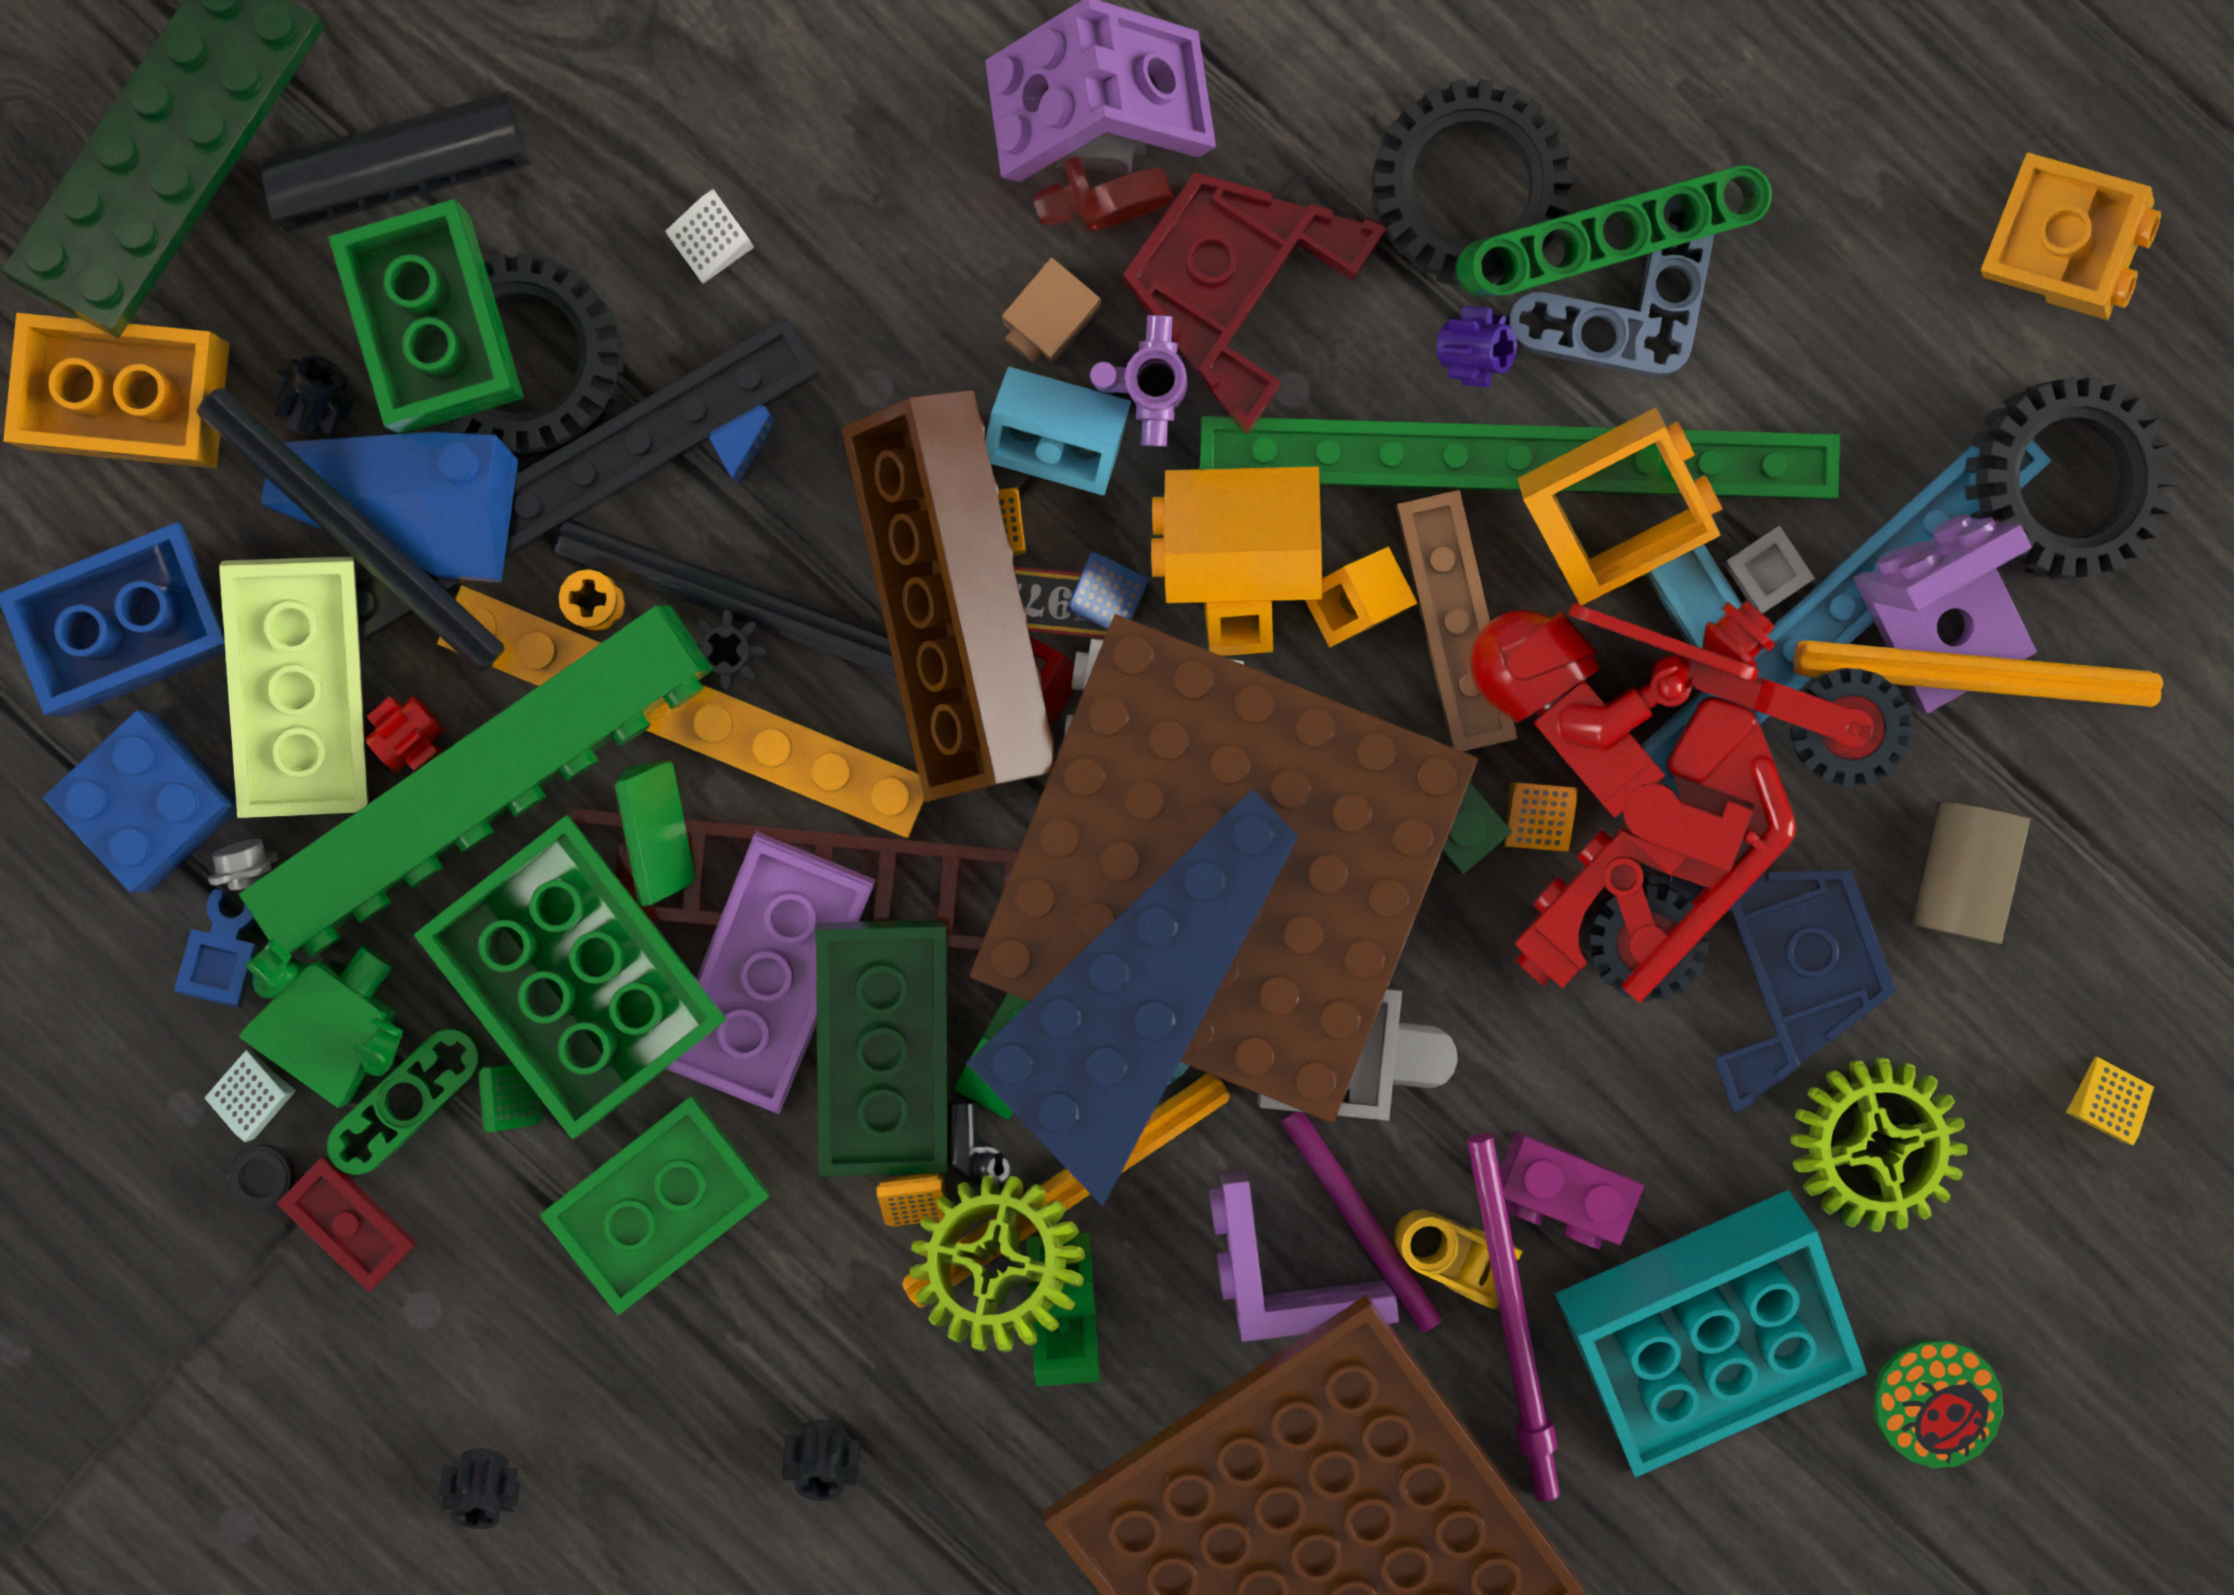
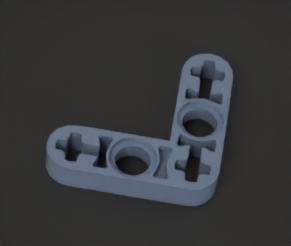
(1630, 326)

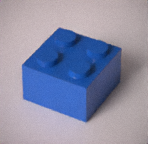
(142, 801)

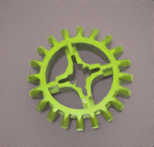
(1884, 1170)
(994, 1291)

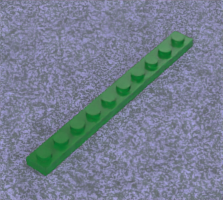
(1496, 455)

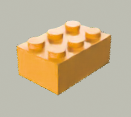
(113, 396)

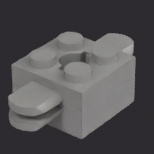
(1391, 1056)

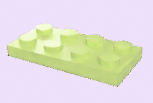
(294, 686)

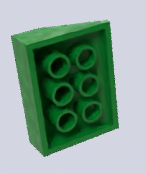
(570, 977)

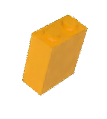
(1239, 535)

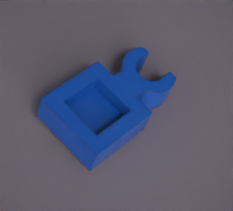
(216, 960)

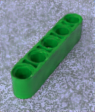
(1643, 231)

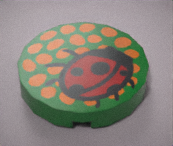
(1937, 1403)

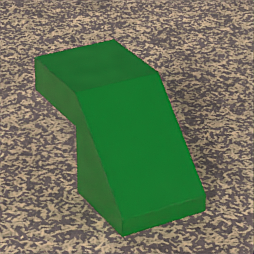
(1071, 1350)

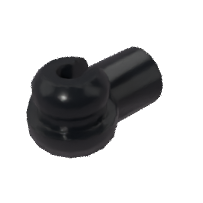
(969, 1151)

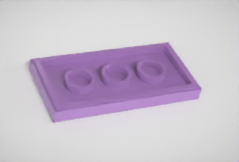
(765, 969)

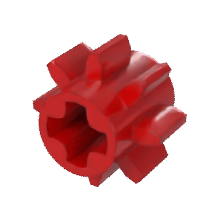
(404, 734)

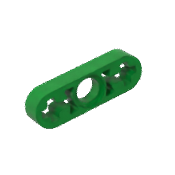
(359, 1120)

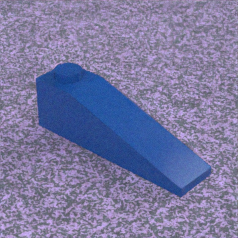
(428, 492)

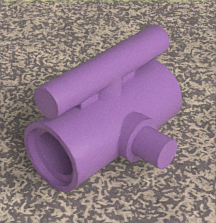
(1153, 352)

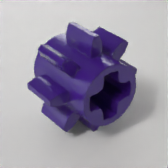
(1476, 346)

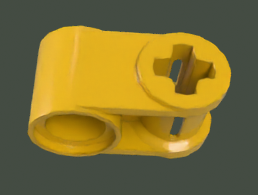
(1460, 1260)

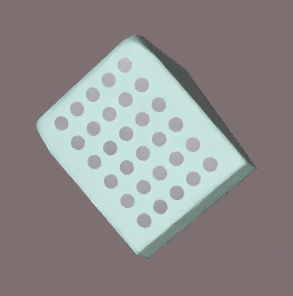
(249, 1096)

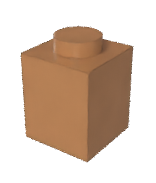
(1049, 314)

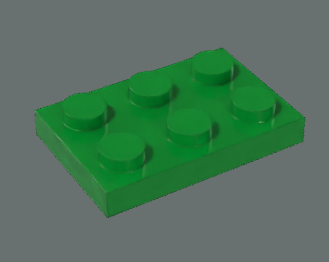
(655, 1205)

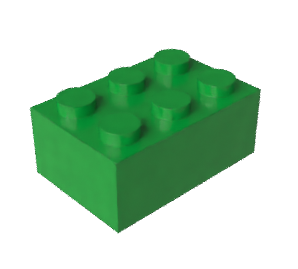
(426, 317)

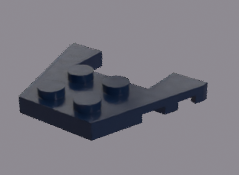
(1812, 966)

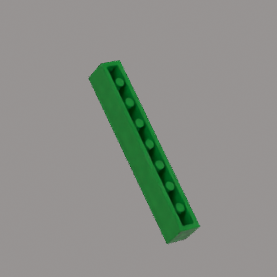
(478, 781)

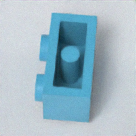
(1056, 430)

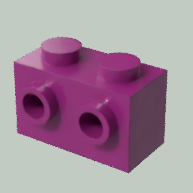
(1569, 1188)

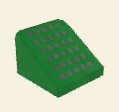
(507, 1099)

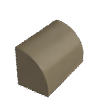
(1971, 872)

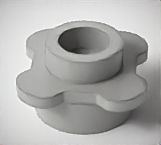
(241, 864)

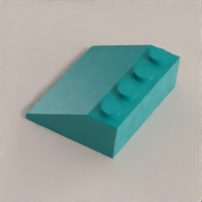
(1713, 1332)

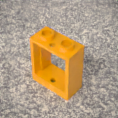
(1642, 552)

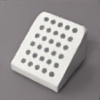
(709, 237)

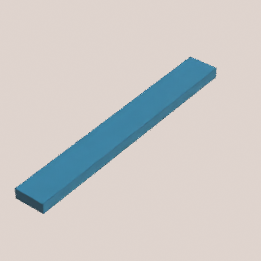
(1835, 606)

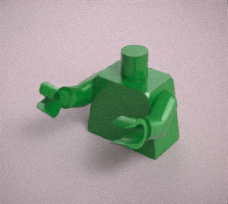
(324, 1020)

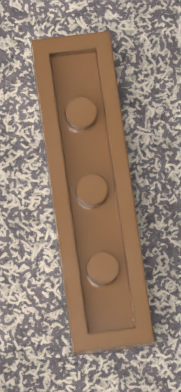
(1451, 614)

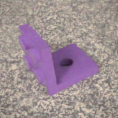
(1097, 83)
(1946, 573)
(1240, 1276)

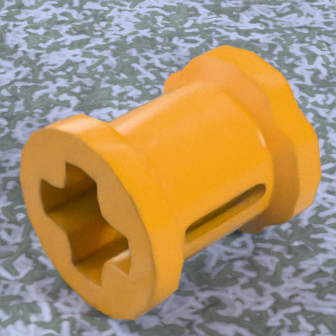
(580, 585)

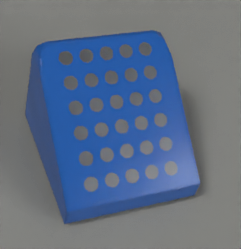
(742, 439)
(1105, 590)

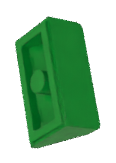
(654, 830)

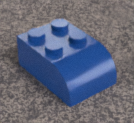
(114, 622)

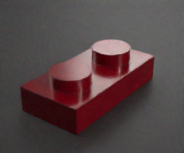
(347, 1223)

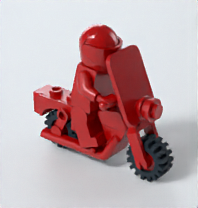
(1730, 800)

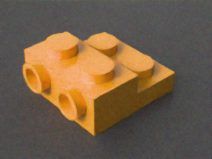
(2072, 236)

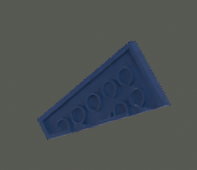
(1113, 1025)

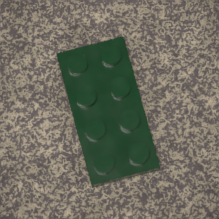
(881, 1047)

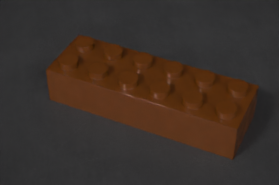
(949, 595)

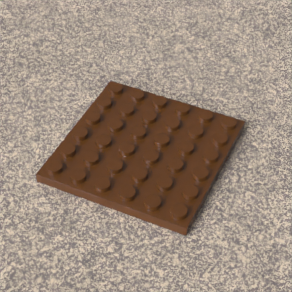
(1156, 762)
(1313, 1480)

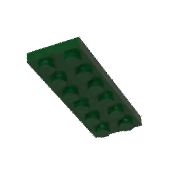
(160, 156)

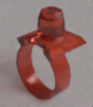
(1106, 204)

